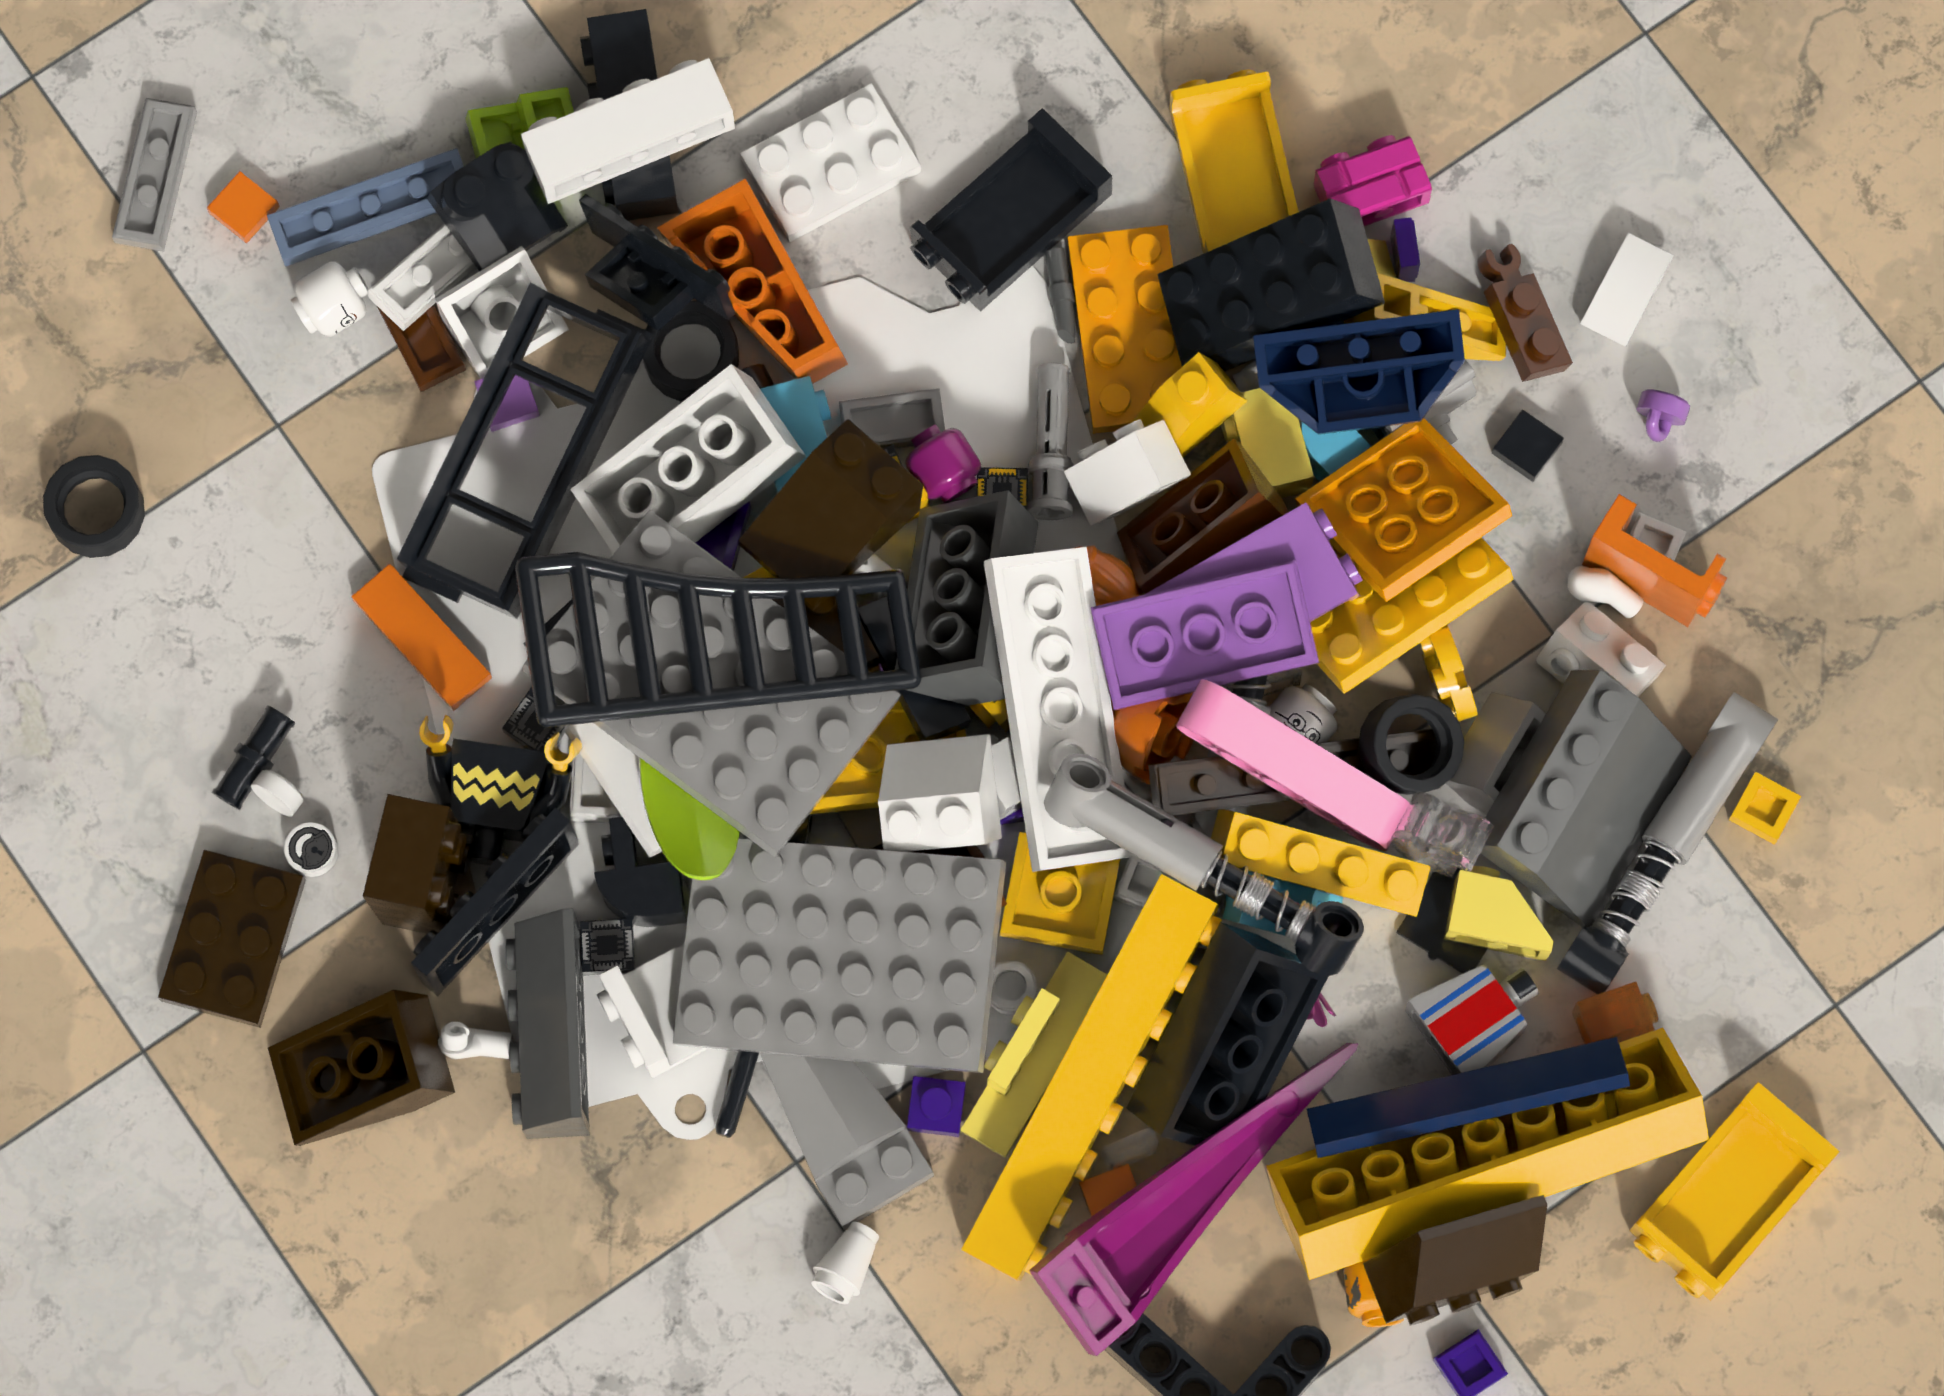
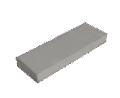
(154, 174)

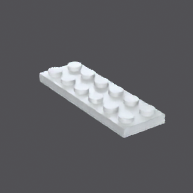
(1052, 691)

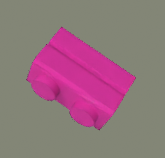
(1378, 182)

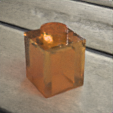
(1615, 1013)

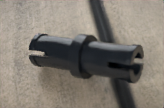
(253, 757)

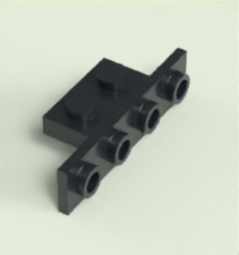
(646, 273)

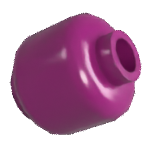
(943, 463)

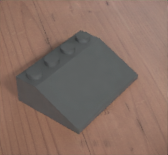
(1584, 795)

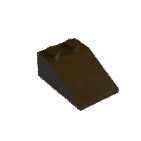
(834, 510)
(361, 1067)

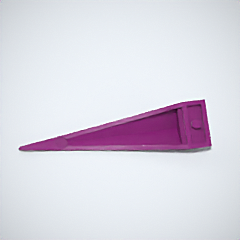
(1130, 1248)

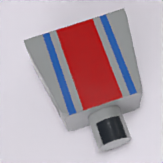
(1472, 1017)

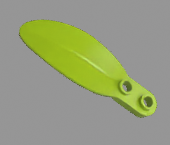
(685, 829)

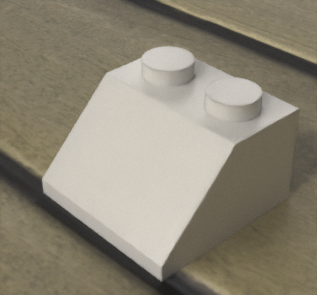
(939, 794)

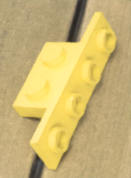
(1032, 1056)

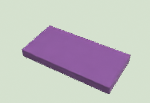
(1205, 631)

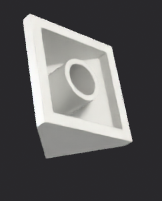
(485, 304)

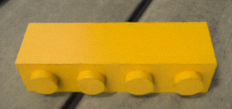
(1321, 862)

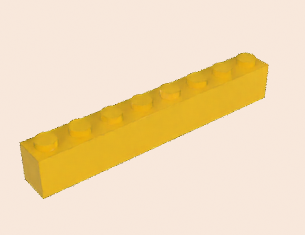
(1091, 1077)

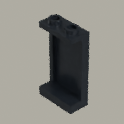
(1012, 213)

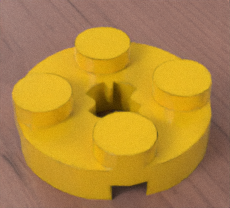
(1447, 673)

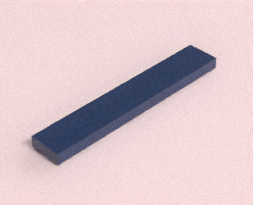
(1468, 1097)

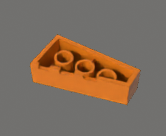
(765, 288)

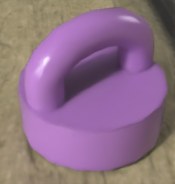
(1662, 412)

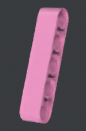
(1292, 764)

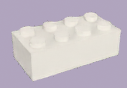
(693, 462)

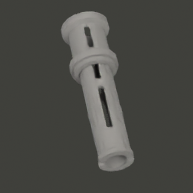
(1051, 457)

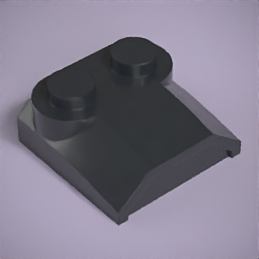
(496, 205)

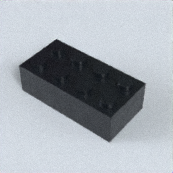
(1274, 280)

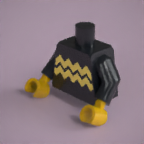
(495, 786)

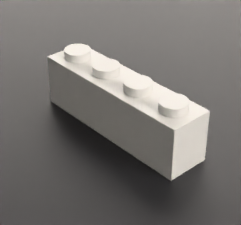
(628, 129)

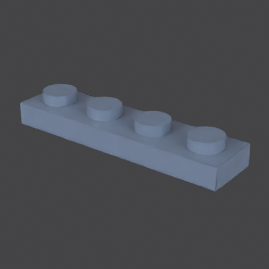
(360, 209)

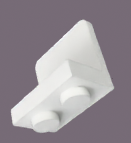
(648, 1008)

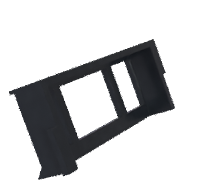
(573, 467)

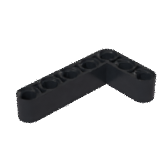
(1185, 1369)

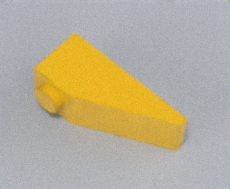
(1479, 328)
(1193, 402)

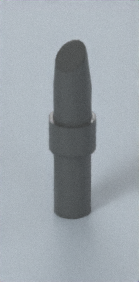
(1061, 294)

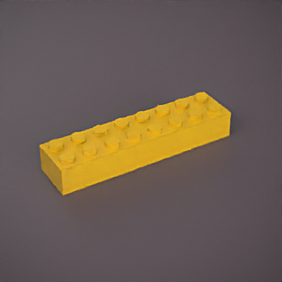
(1378, 1195)

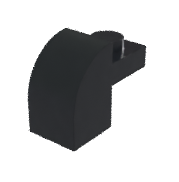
(644, 893)

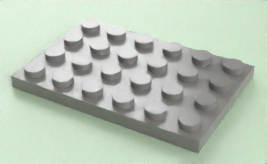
(746, 764)
(843, 956)

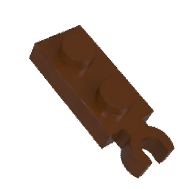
(1523, 316)

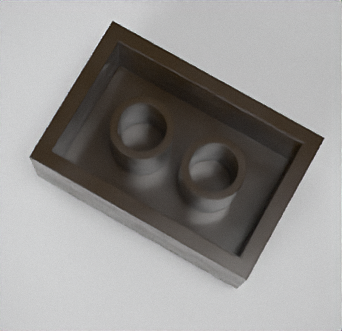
(416, 865)

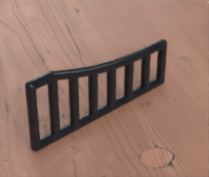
(688, 588)

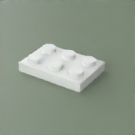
(830, 162)

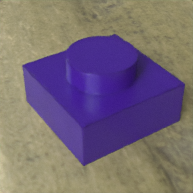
(936, 1106)

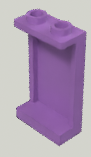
(1294, 536)

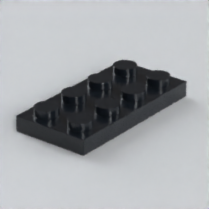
(482, 914)

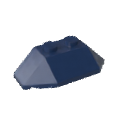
(1362, 370)

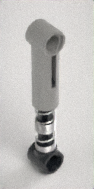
(1088, 797)
(1670, 839)

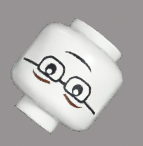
(330, 298)
(1305, 712)

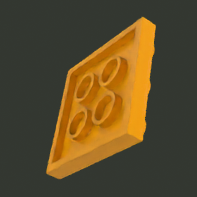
(1406, 507)

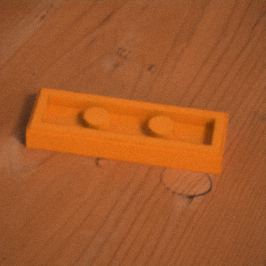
(421, 637)

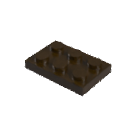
(232, 938)

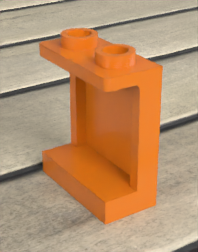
(1648, 572)

